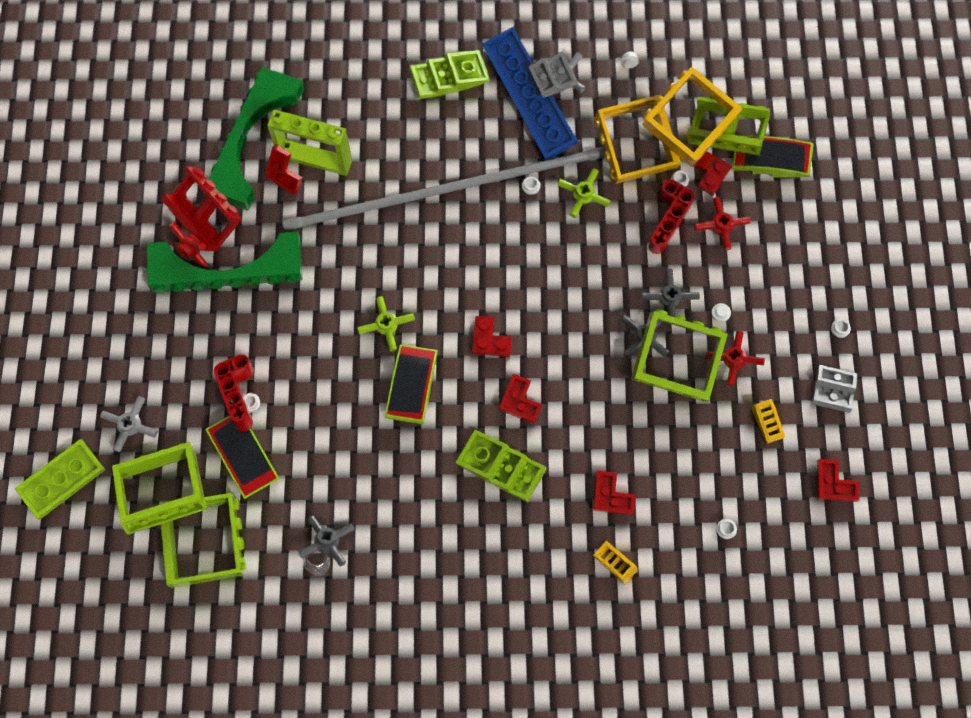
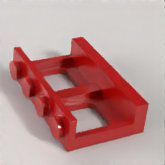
(196, 219)

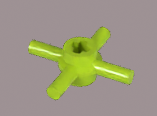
(582, 199)
(386, 317)

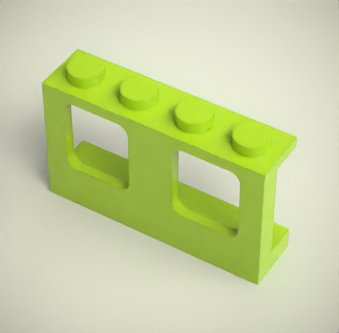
(728, 139)

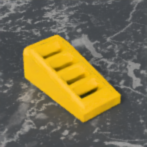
(756, 409)
(611, 567)

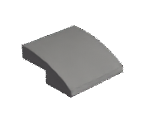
(553, 75)
(834, 388)

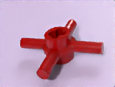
(722, 223)
(189, 245)
(741, 358)

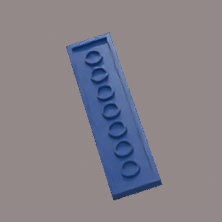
(539, 112)

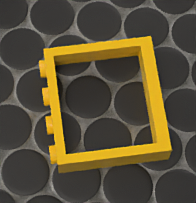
(671, 141)
(609, 154)

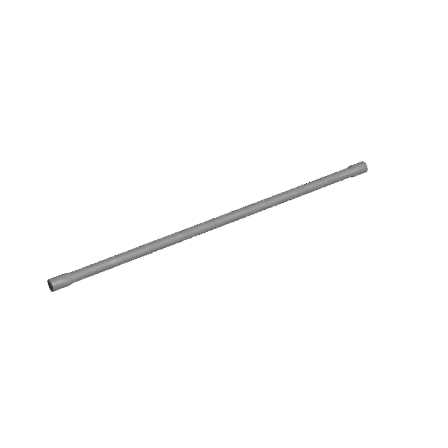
(298, 222)

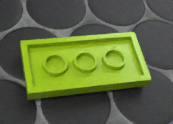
(59, 479)

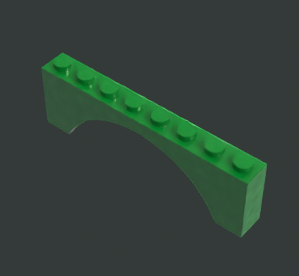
(268, 93)
(276, 265)

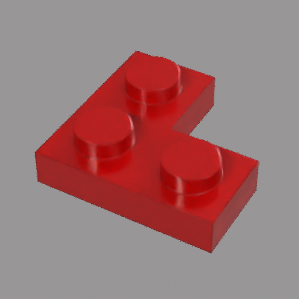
(278, 170)
(715, 170)
(486, 343)
(516, 403)
(829, 485)
(606, 497)

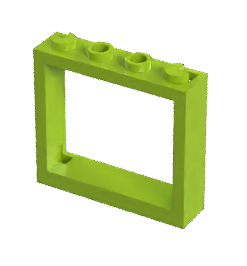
(313, 130)
(696, 326)
(167, 511)
(169, 546)

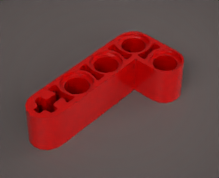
(670, 220)
(228, 376)

